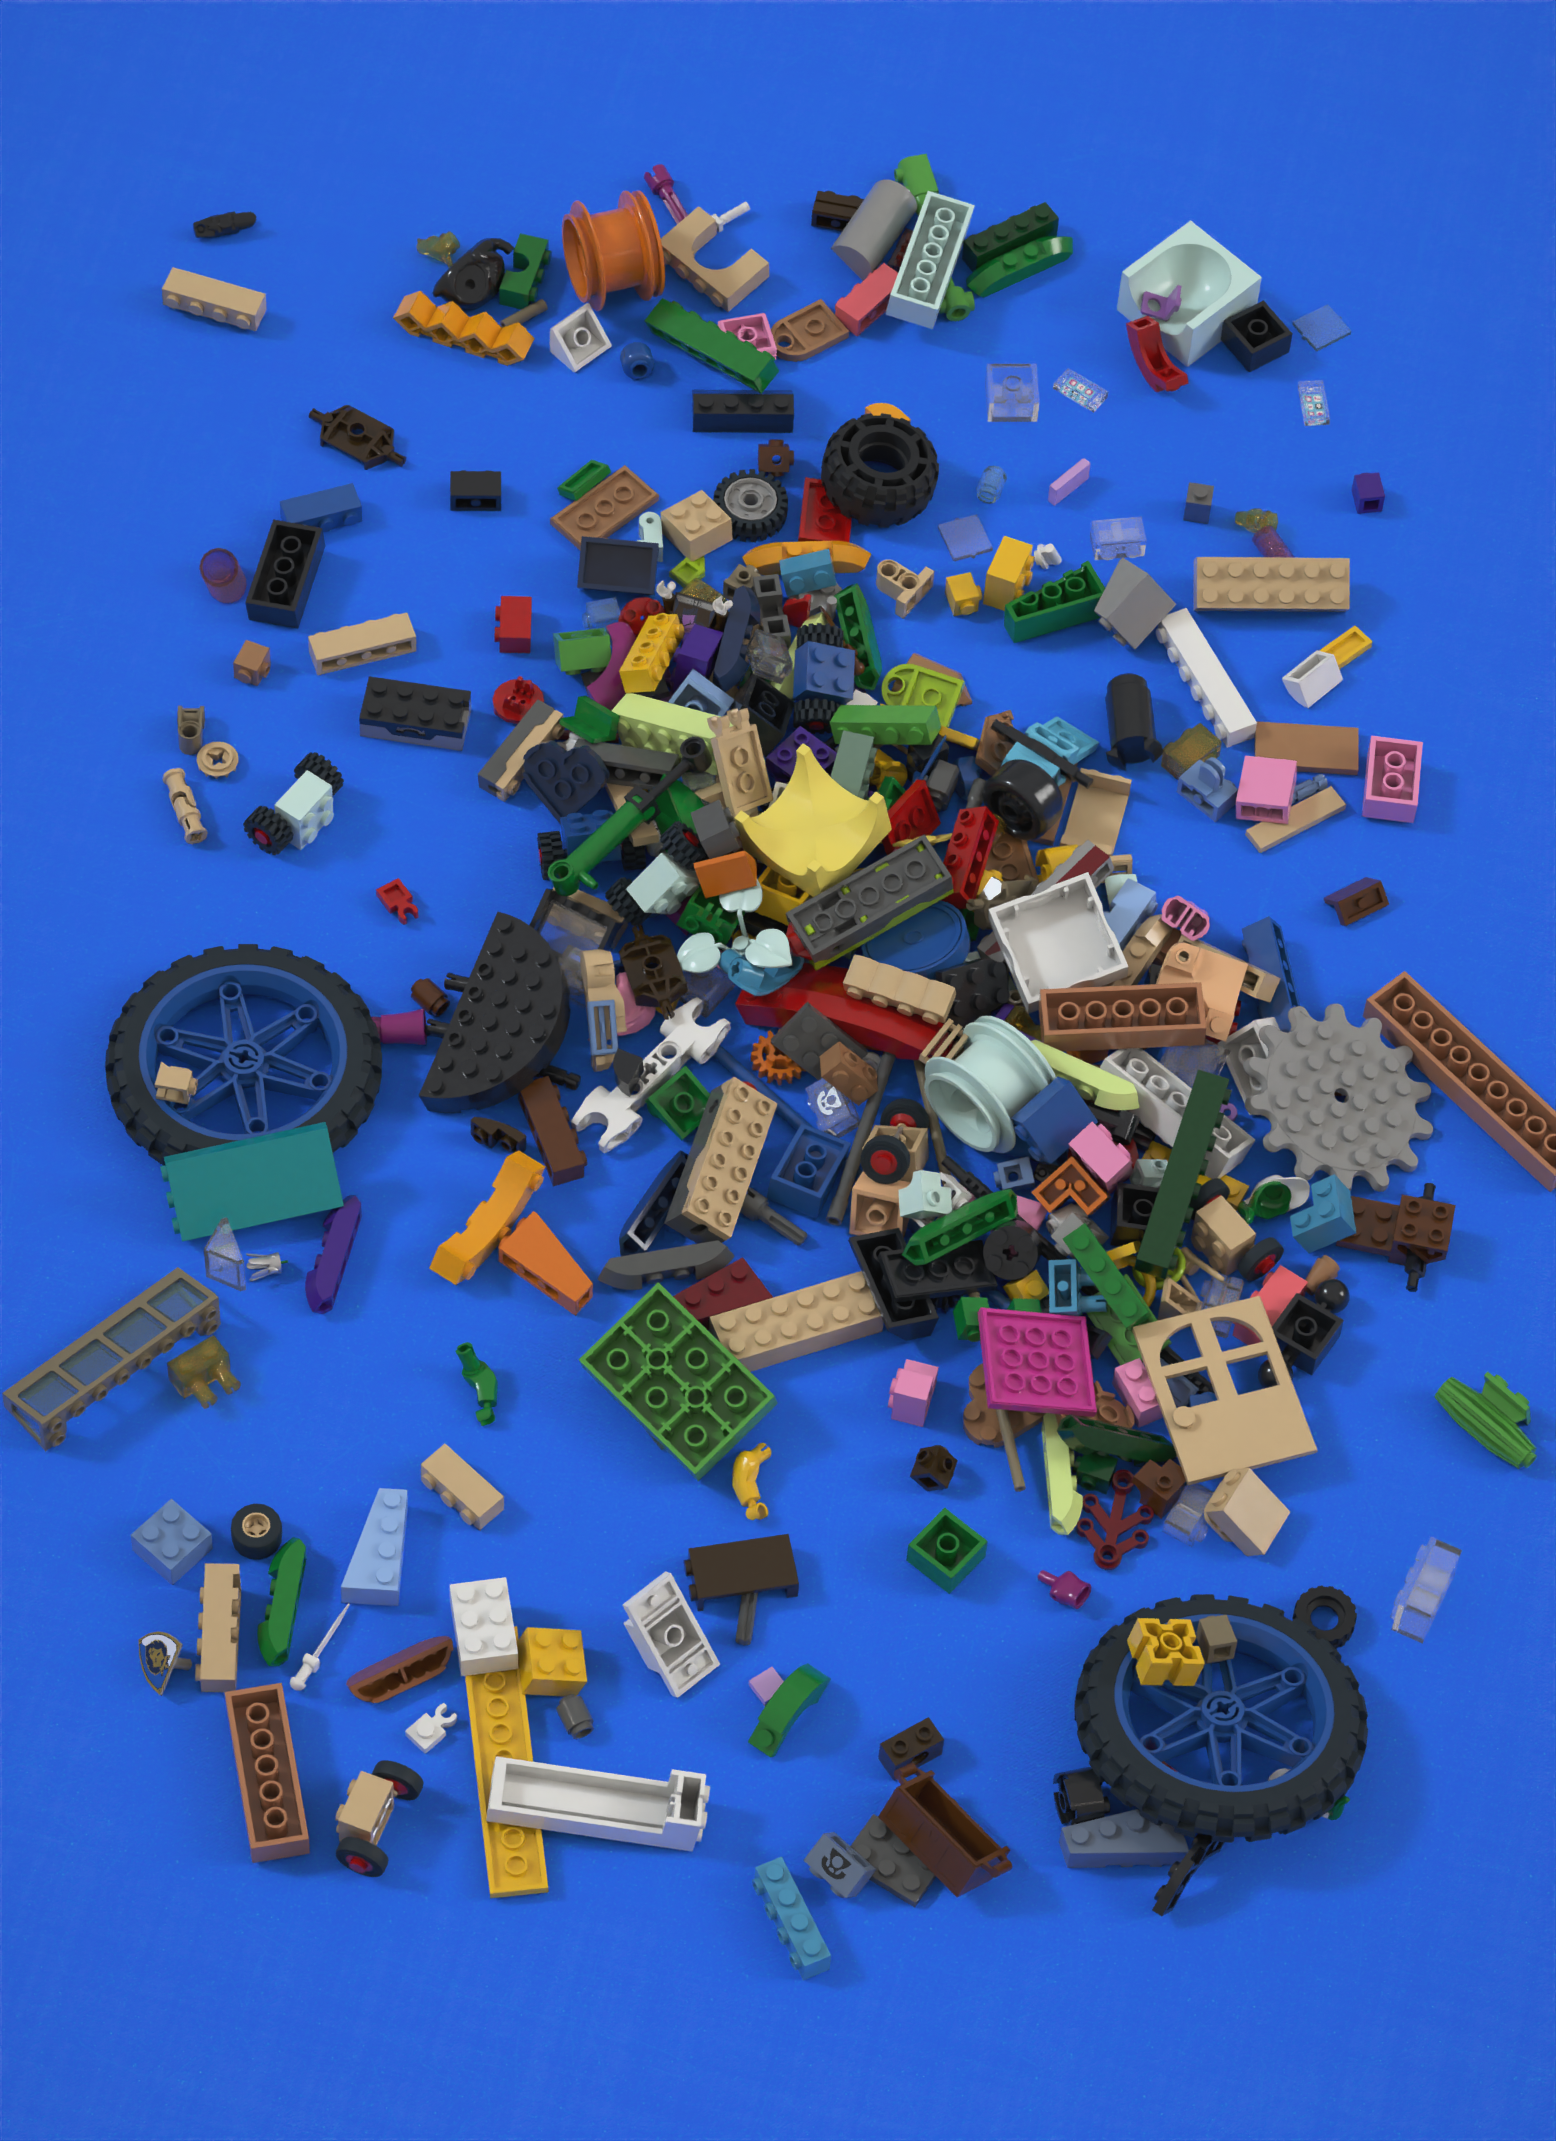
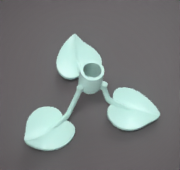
(769, 949)

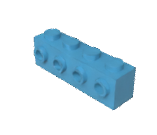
(792, 1918)

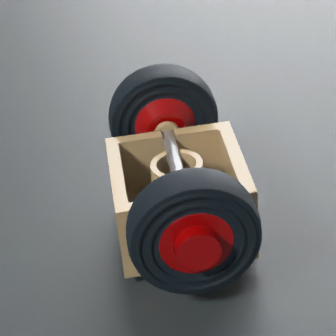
(897, 1144)
(1227, 1237)
(367, 1813)

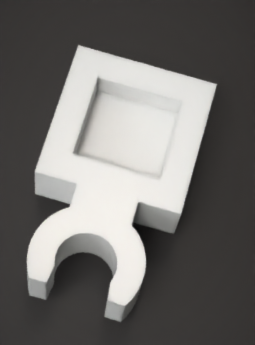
(429, 1731)

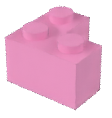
(912, 1392)

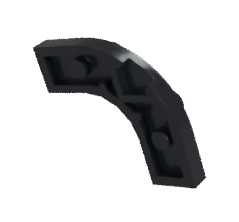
(1183, 1871)

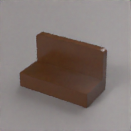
(1358, 900)

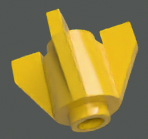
(887, 767)

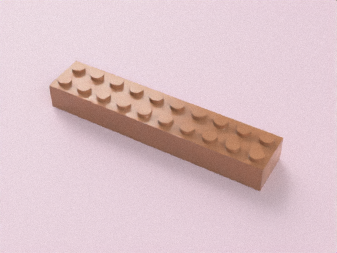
(1469, 1074)

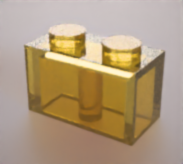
(1193, 745)

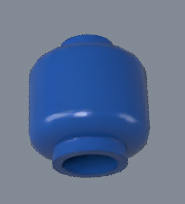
(637, 360)

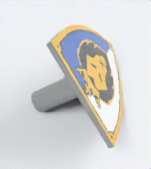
(159, 1656)

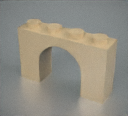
(723, 286)

